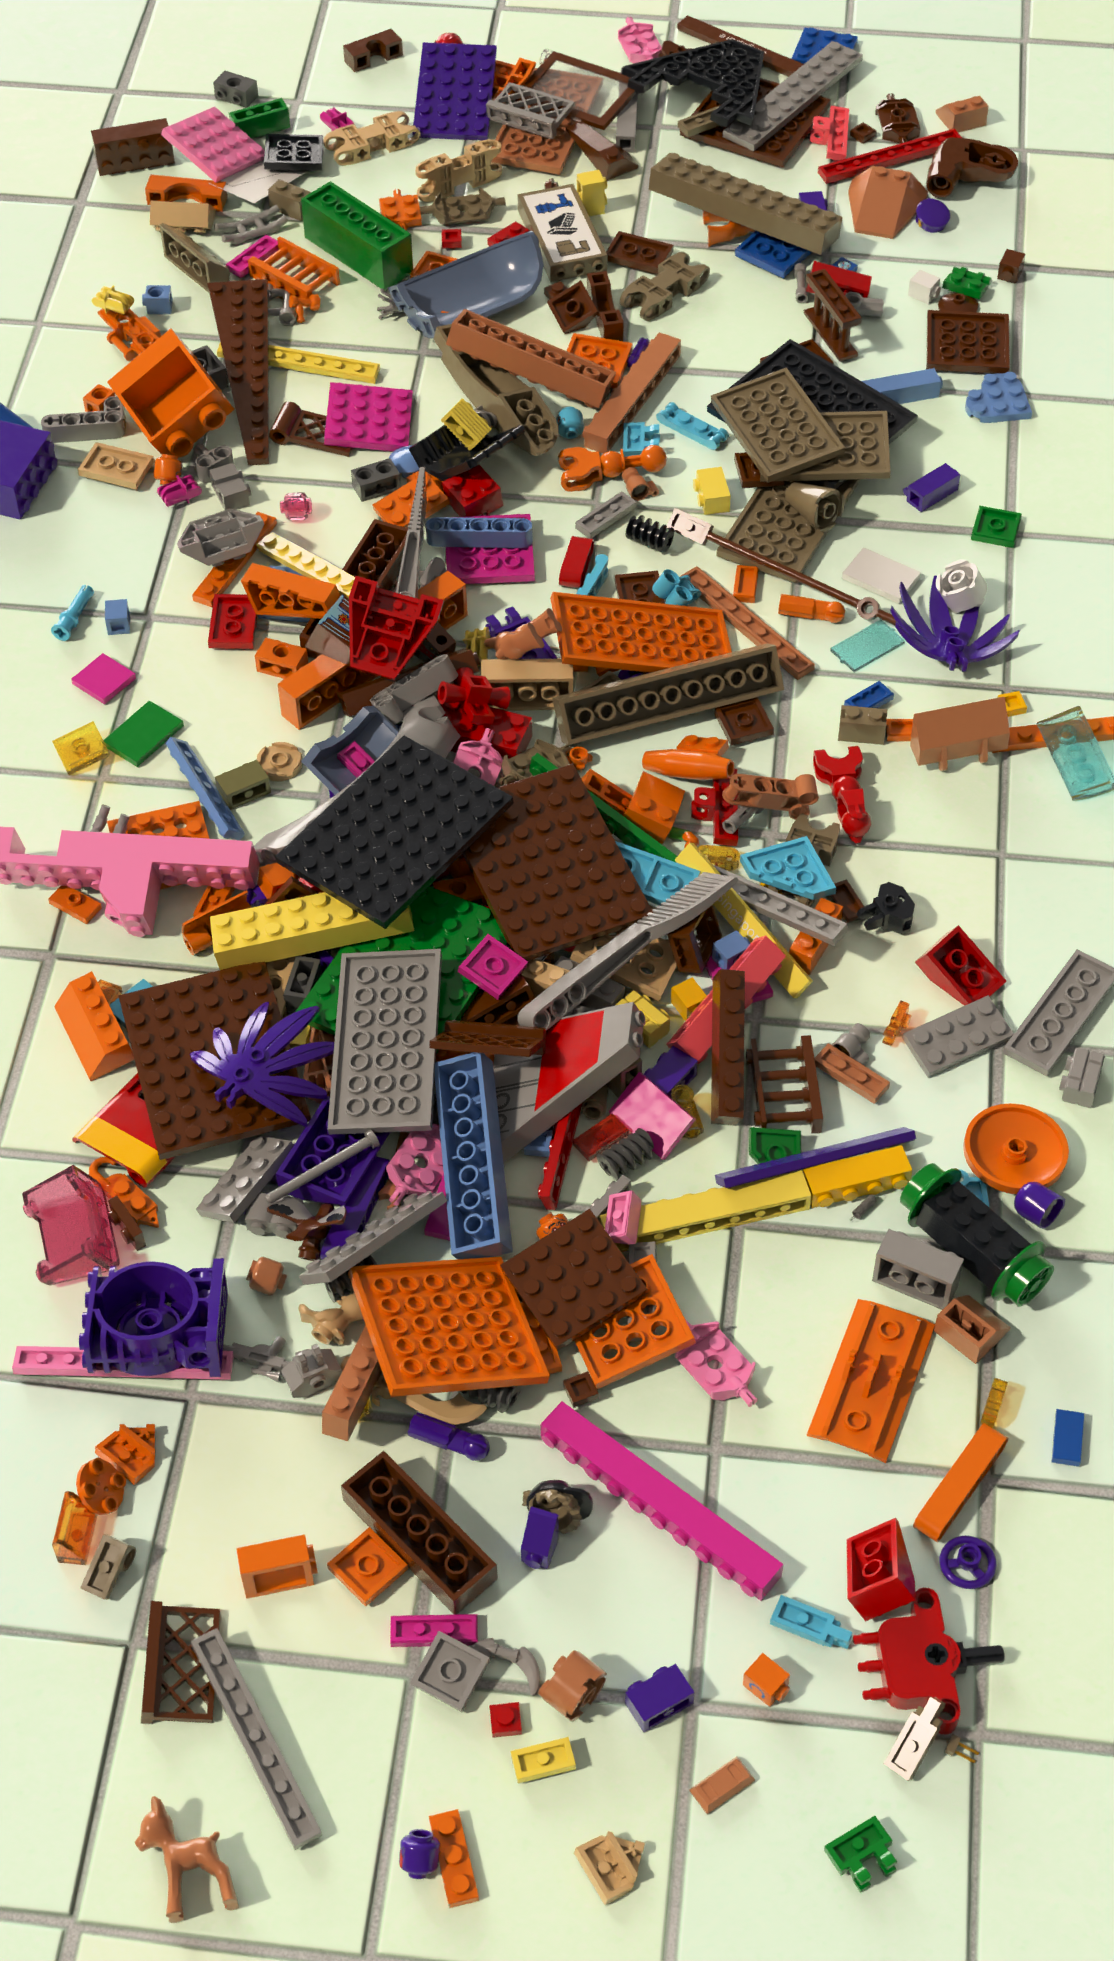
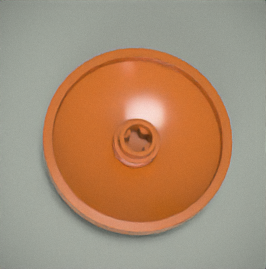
(1014, 1147)

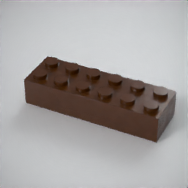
(419, 1532)

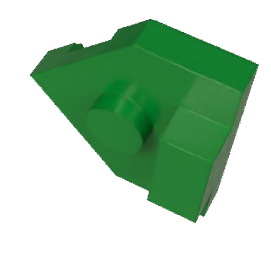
(772, 1144)

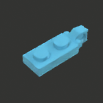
(809, 1623)

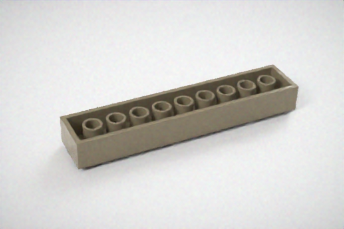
(745, 203)
(668, 693)

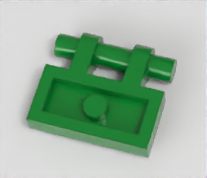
(967, 282)

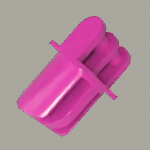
(335, 119)
(179, 490)

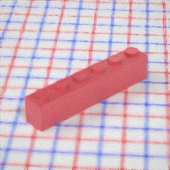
(759, 962)

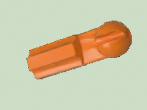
(811, 608)

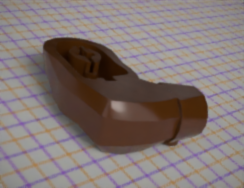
(970, 162)

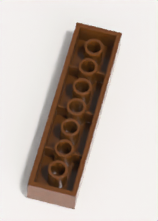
(374, 558)

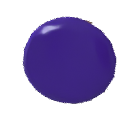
(932, 215)

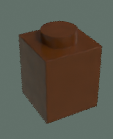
(1011, 266)

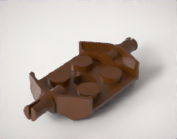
(901, 127)

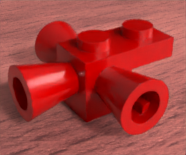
(474, 695)

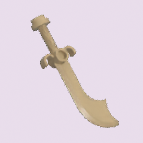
(451, 1411)

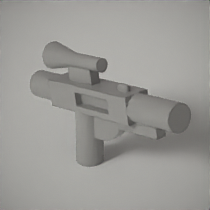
(262, 1356)

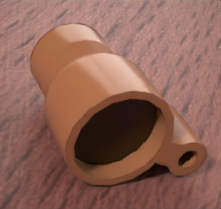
(637, 485)

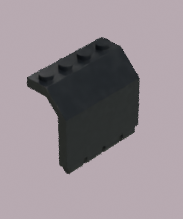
(446, 456)

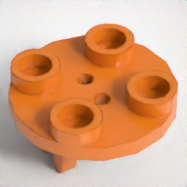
(92, 1481)

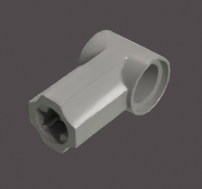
(866, 306)

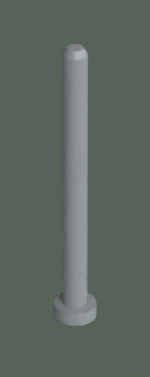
(369, 1140)

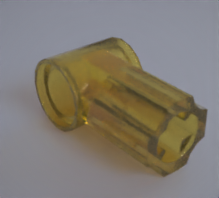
(684, 1092)

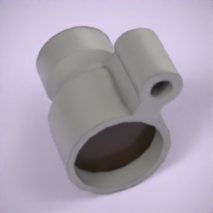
(851, 1043)

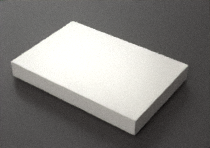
(880, 574)

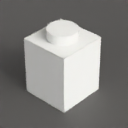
(924, 286)

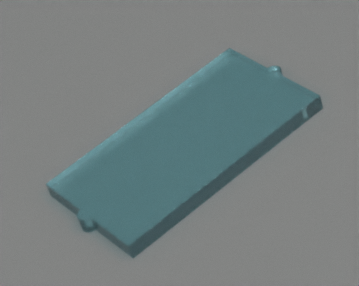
(867, 645)

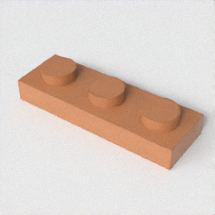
(851, 1073)

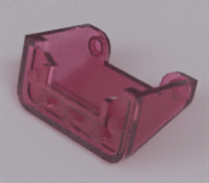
(72, 1226)

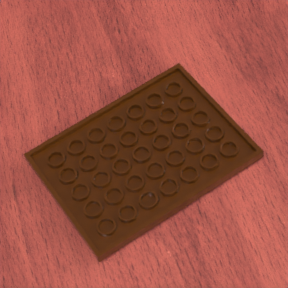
(554, 868)
(180, 1018)

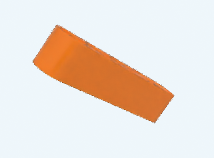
(960, 1482)

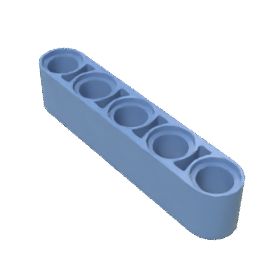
(479, 532)

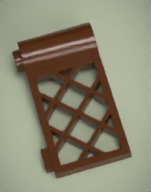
(290, 423)

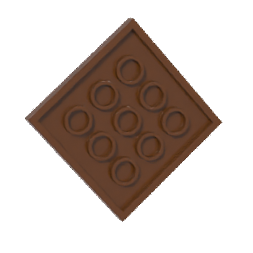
(967, 341)
(574, 1279)

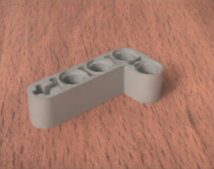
(88, 425)
(413, 688)

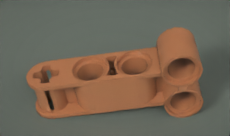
(773, 793)

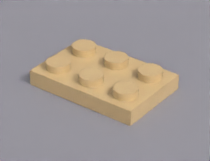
(116, 465)

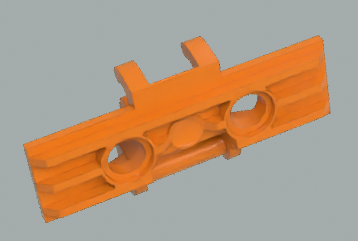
(139, 329)

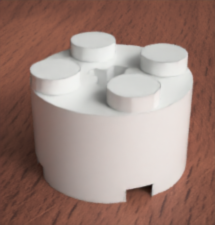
(962, 586)

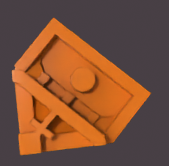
(130, 1451)

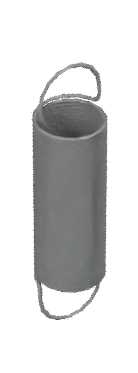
(864, 1206)

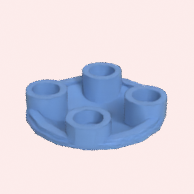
(404, 461)

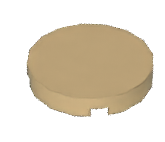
(280, 761)

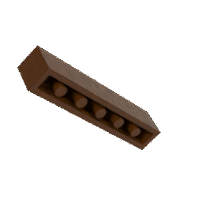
(728, 1047)

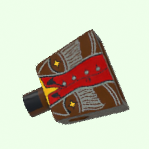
(436, 644)

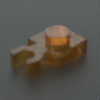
(899, 1020)

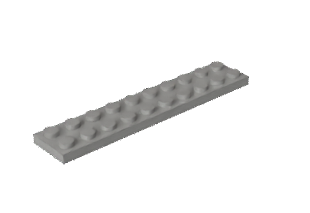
(794, 95)

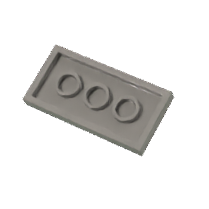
(958, 1036)
(245, 1179)

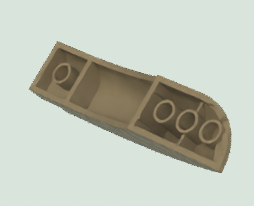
(502, 395)

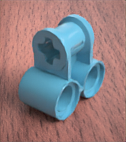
(675, 589)

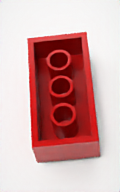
(511, 729)

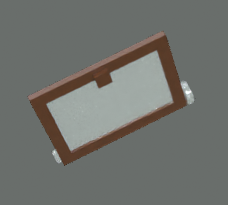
(595, 90)

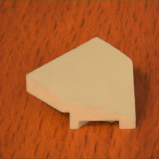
(610, 1864)

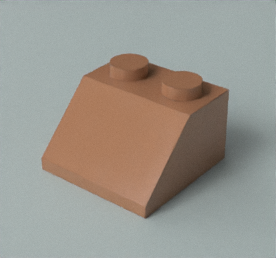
(964, 114)

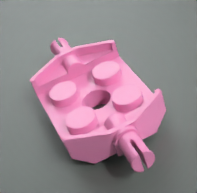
(639, 41)
(481, 757)
(404, 1171)
(719, 1383)

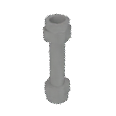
(800, 274)

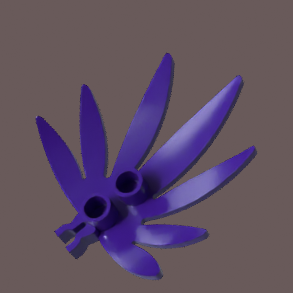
(948, 641)
(251, 1067)

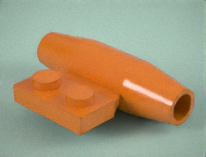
(693, 759)

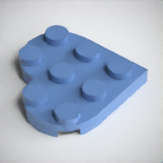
(999, 399)

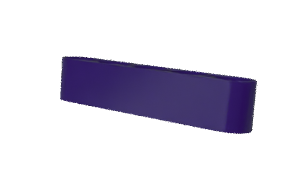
(359, 1205)

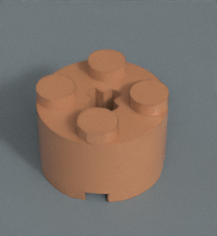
(573, 1684)

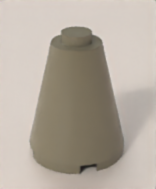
(816, 504)

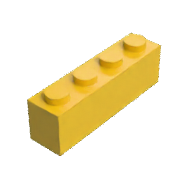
(858, 1176)

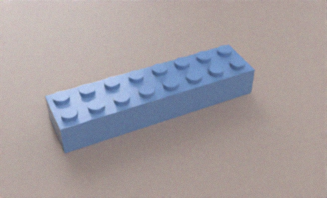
(472, 1157)

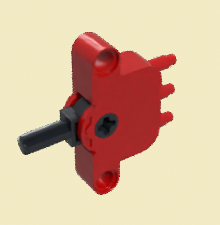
(907, 1660)

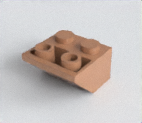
(970, 1327)

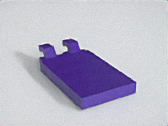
(514, 621)

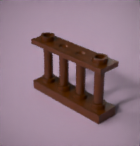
(839, 307)
(807, 1073)

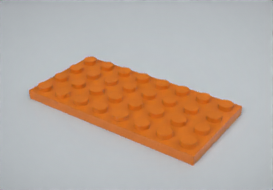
(636, 633)

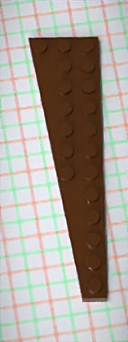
(244, 338)

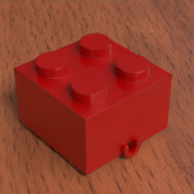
(473, 493)

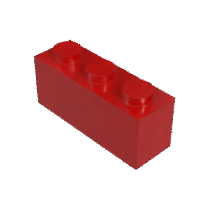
(846, 280)

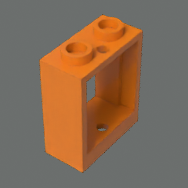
(276, 1566)

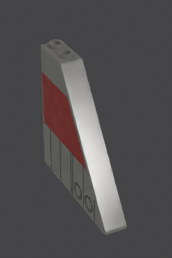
(578, 1060)

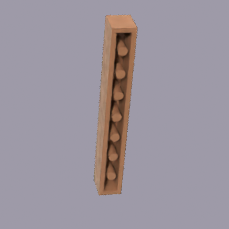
(632, 393)

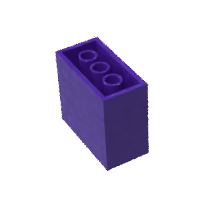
(25, 465)

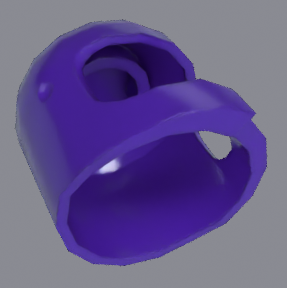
(1033, 1202)

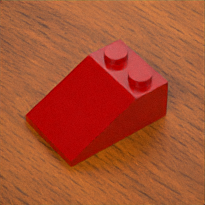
(960, 968)
(879, 1571)

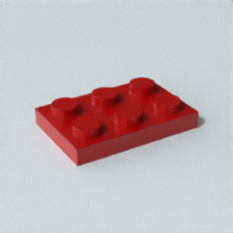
(232, 622)

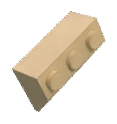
(182, 215)

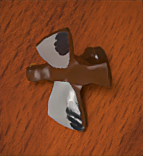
(310, 1228)

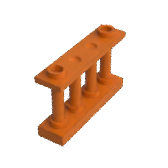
(297, 256)

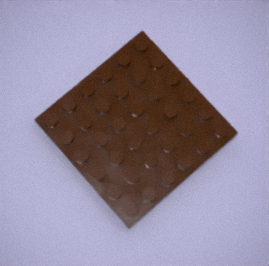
(781, 145)

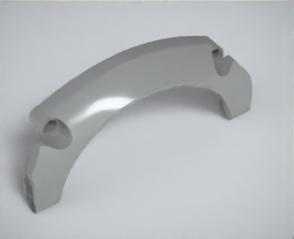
(420, 723)

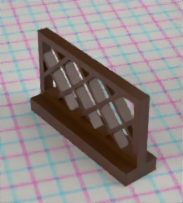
(491, 1038)
(154, 1665)

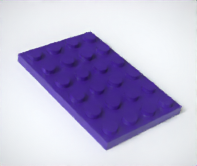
(454, 91)

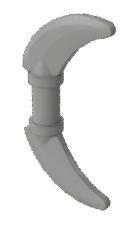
(521, 1657)

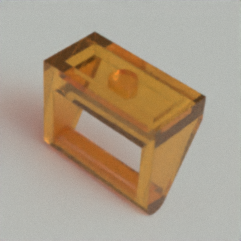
(73, 1531)

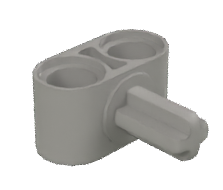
(211, 459)

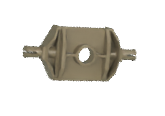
(476, 207)
(518, 767)

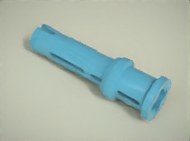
(69, 618)

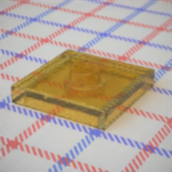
(81, 748)

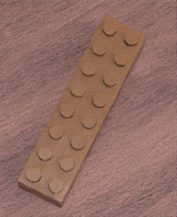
(530, 358)

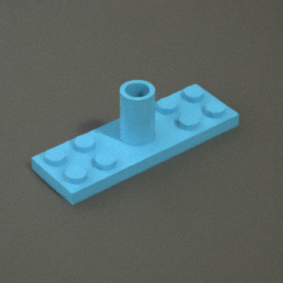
(656, 875)

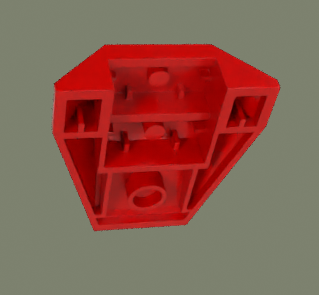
(387, 627)

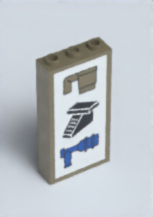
(564, 232)

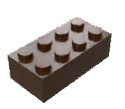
(131, 147)

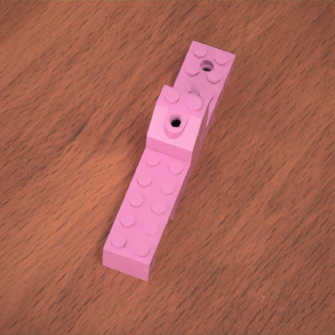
(130, 868)

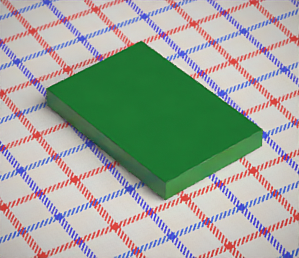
(143, 733)

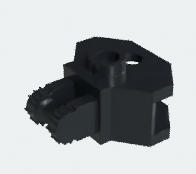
(889, 910)

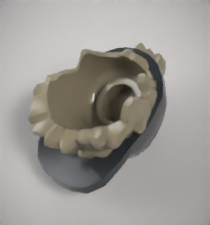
(562, 1499)

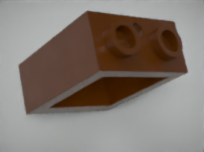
(694, 952)

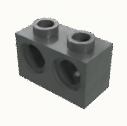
(375, 479)

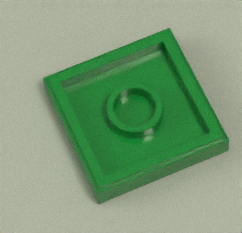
(996, 526)

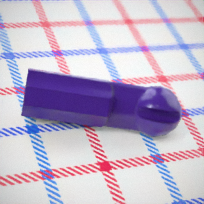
(448, 1437)

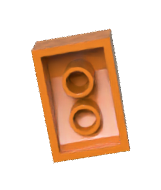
(654, 806)

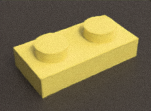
(543, 1760)

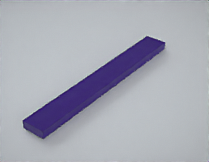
(815, 1157)

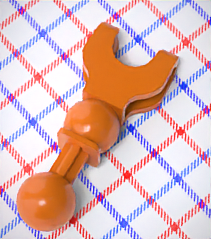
(589, 466)

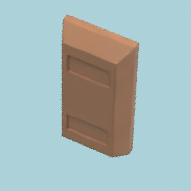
(722, 1785)

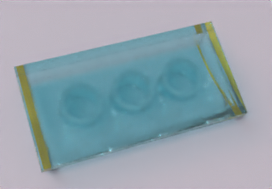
(1077, 754)

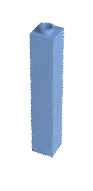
(909, 386)

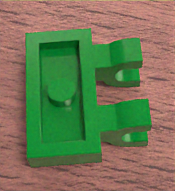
(858, 1846)

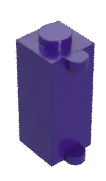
(932, 487)

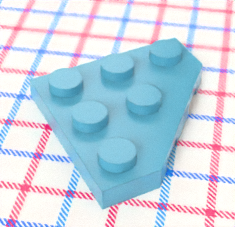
(790, 867)

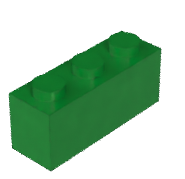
(262, 118)

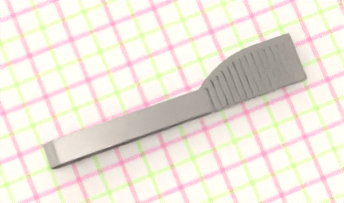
(410, 564)
(601, 965)

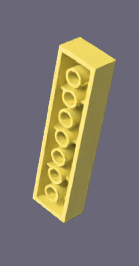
(294, 929)

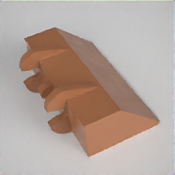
(960, 732)

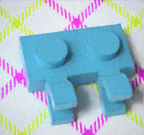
(635, 436)

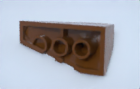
(601, 151)

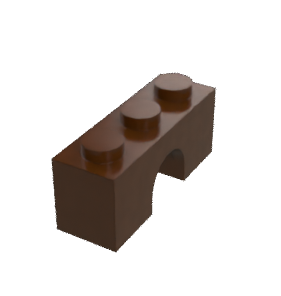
(383, 44)

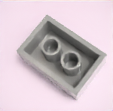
(917, 1269)

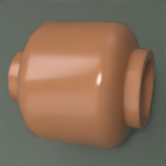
(266, 1275)

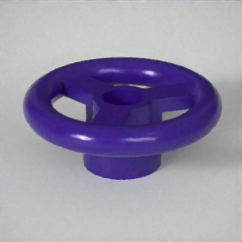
(969, 1550)

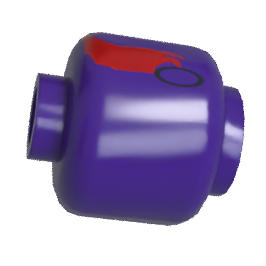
(419, 1853)

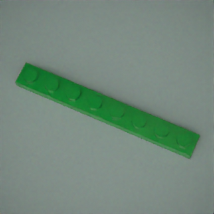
(616, 823)

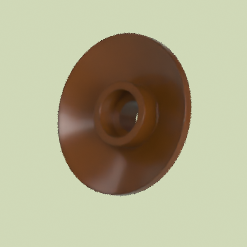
(957, 302)

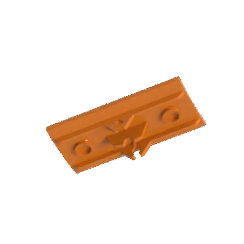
(871, 1379)

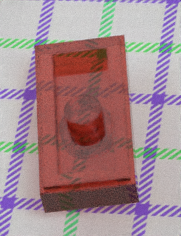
(600, 1137)

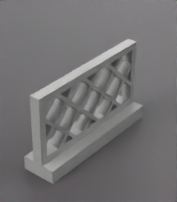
(526, 118)

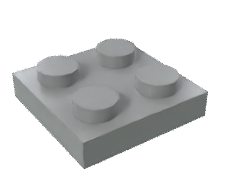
(450, 1671)

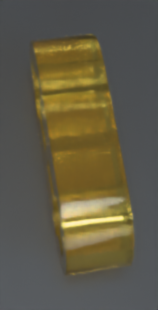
(718, 856)
(994, 1402)

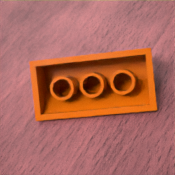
(93, 1027)

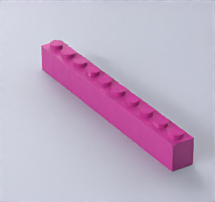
(661, 1501)

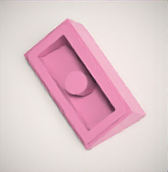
(623, 1217)

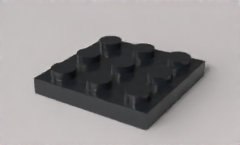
(293, 152)

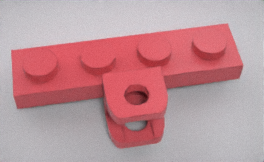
(832, 132)

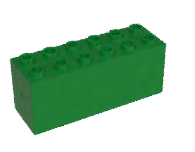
(357, 235)

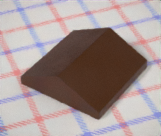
(573, 308)

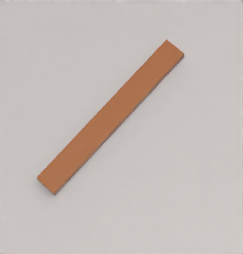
(749, 624)

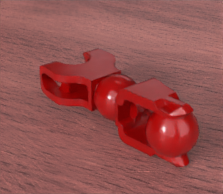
(843, 778)

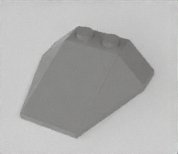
(220, 536)

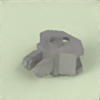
(311, 1371)

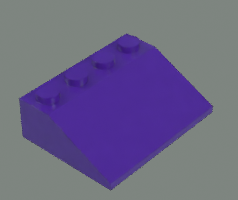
(315, 1147)

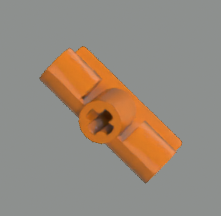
(197, 931)

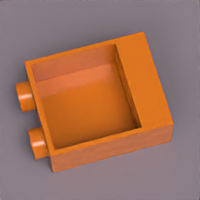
(170, 395)

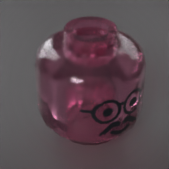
(296, 506)

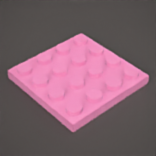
(214, 144)

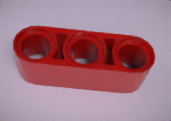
(576, 562)

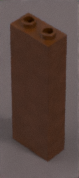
(357, 697)

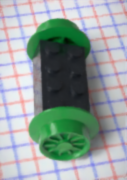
(977, 1234)

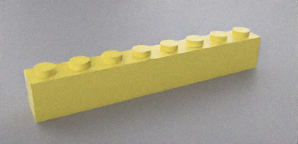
(721, 1208)

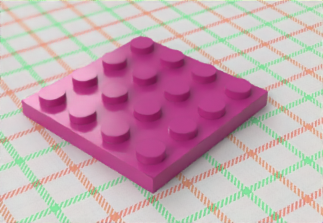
(368, 417)
(491, 565)

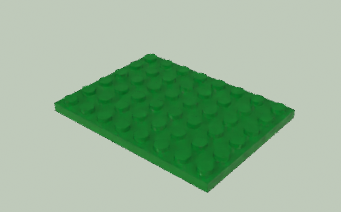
(438, 923)

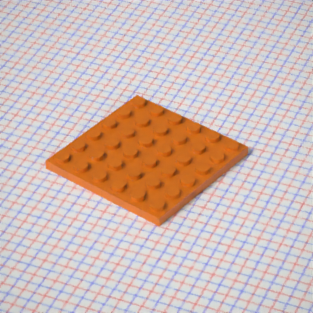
(447, 1326)

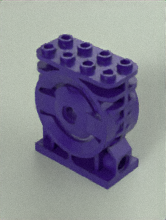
(151, 1333)

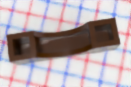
(608, 320)

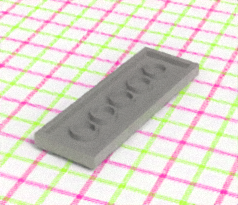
(1061, 1013)
(374, 1237)

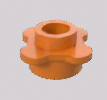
(579, 757)

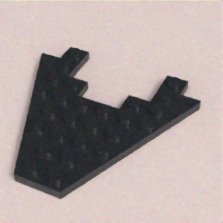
(725, 67)

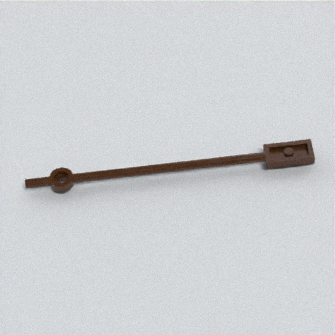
(701, 531)

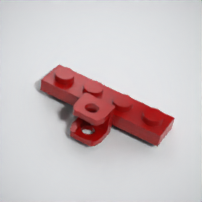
(716, 809)

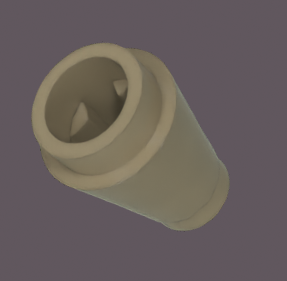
(596, 1104)

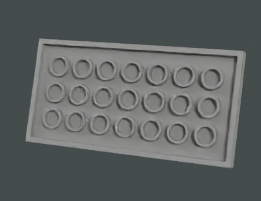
(382, 1042)

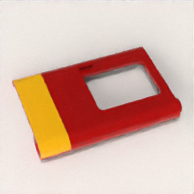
(126, 1135)

